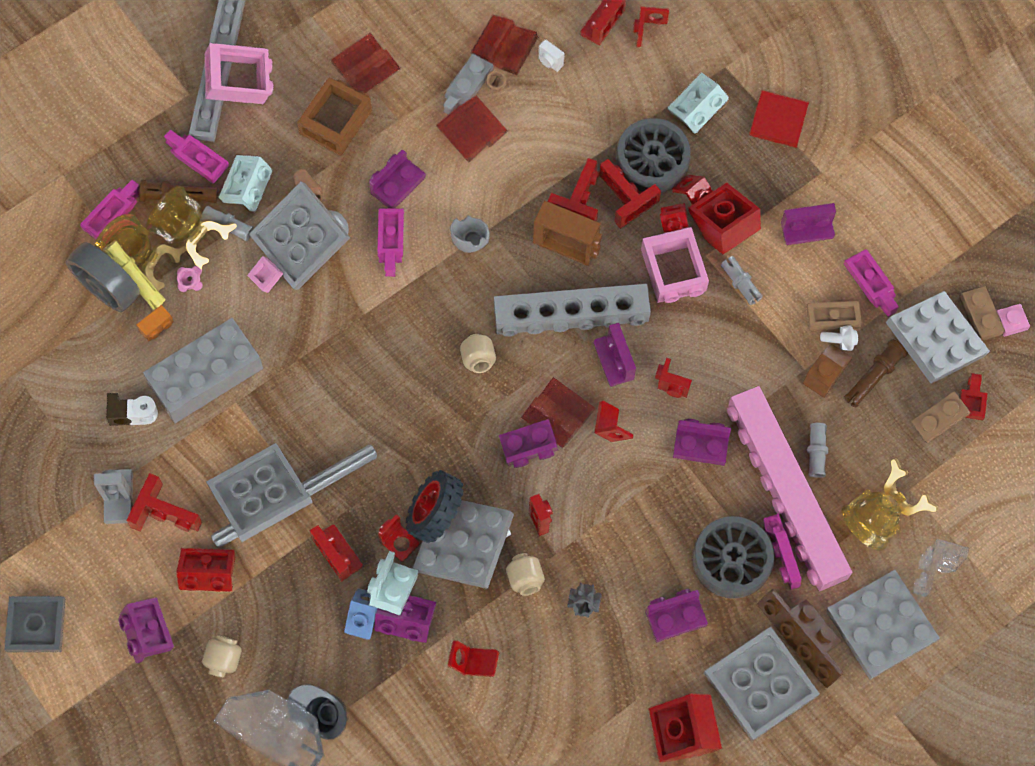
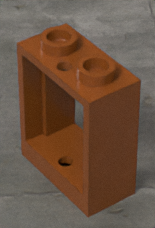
(325, 136)
(567, 233)

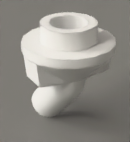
(846, 337)

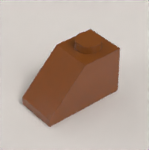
(827, 370)

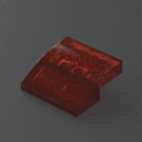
(505, 44)
(365, 64)
(472, 128)
(563, 409)

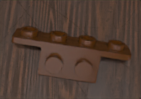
(805, 633)

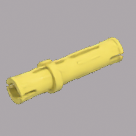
(146, 288)

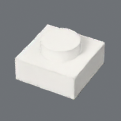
(551, 55)

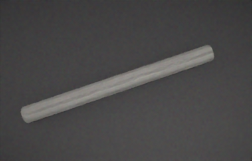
(313, 485)

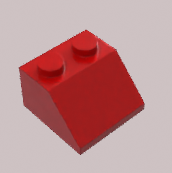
(726, 218)
(685, 727)

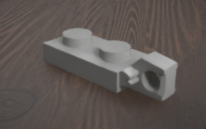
(467, 82)

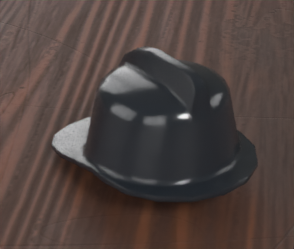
(327, 709)

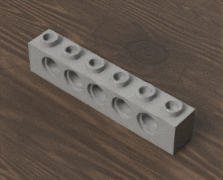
(582, 300)

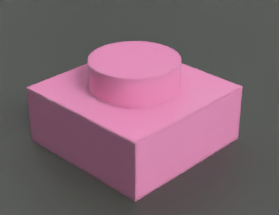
(265, 274)
(1013, 319)

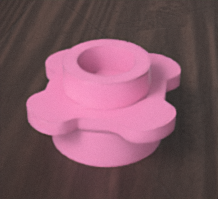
(182, 278)

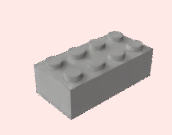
(203, 370)

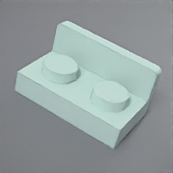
(698, 102)
(246, 181)
(392, 585)

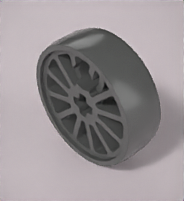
(663, 179)
(102, 277)
(724, 587)

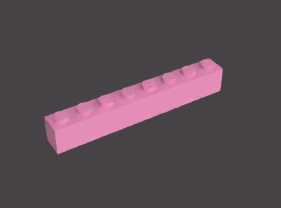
(789, 489)

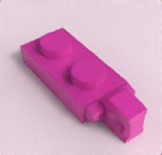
(196, 156)
(113, 205)
(390, 238)
(872, 281)
(782, 549)

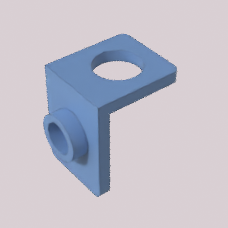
(360, 616)

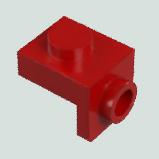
(674, 218)
(672, 384)

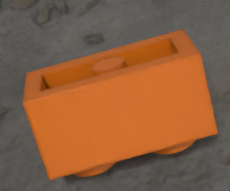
(155, 323)

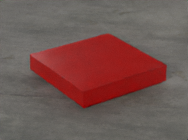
(779, 119)

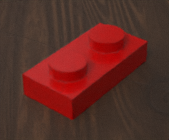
(540, 514)

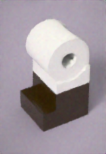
(130, 411)

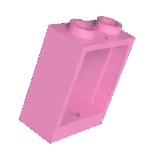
(237, 54)
(667, 243)

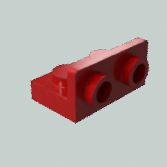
(603, 20)
(336, 551)
(205, 569)

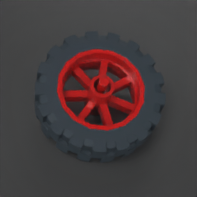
(434, 506)

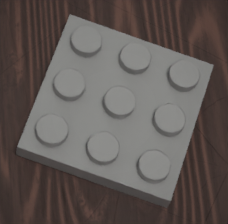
(299, 235)
(937, 337)
(259, 492)
(468, 547)
(882, 624)
(761, 683)

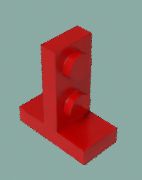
(628, 193)
(580, 195)
(160, 510)

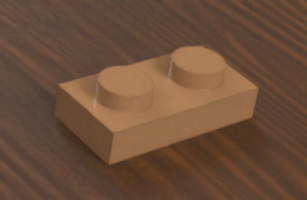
(982, 313)
(833, 315)
(940, 417)

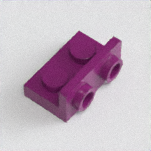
(395, 180)
(808, 224)
(615, 356)
(701, 442)
(529, 443)
(675, 615)
(411, 623)
(145, 629)

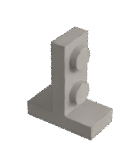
(117, 493)

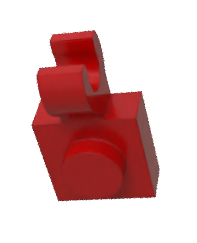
(973, 398)

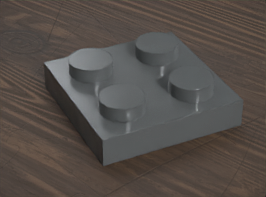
(35, 624)

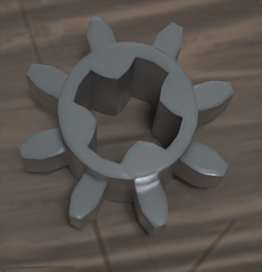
(584, 600)

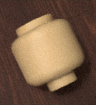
(478, 353)
(525, 574)
(221, 656)

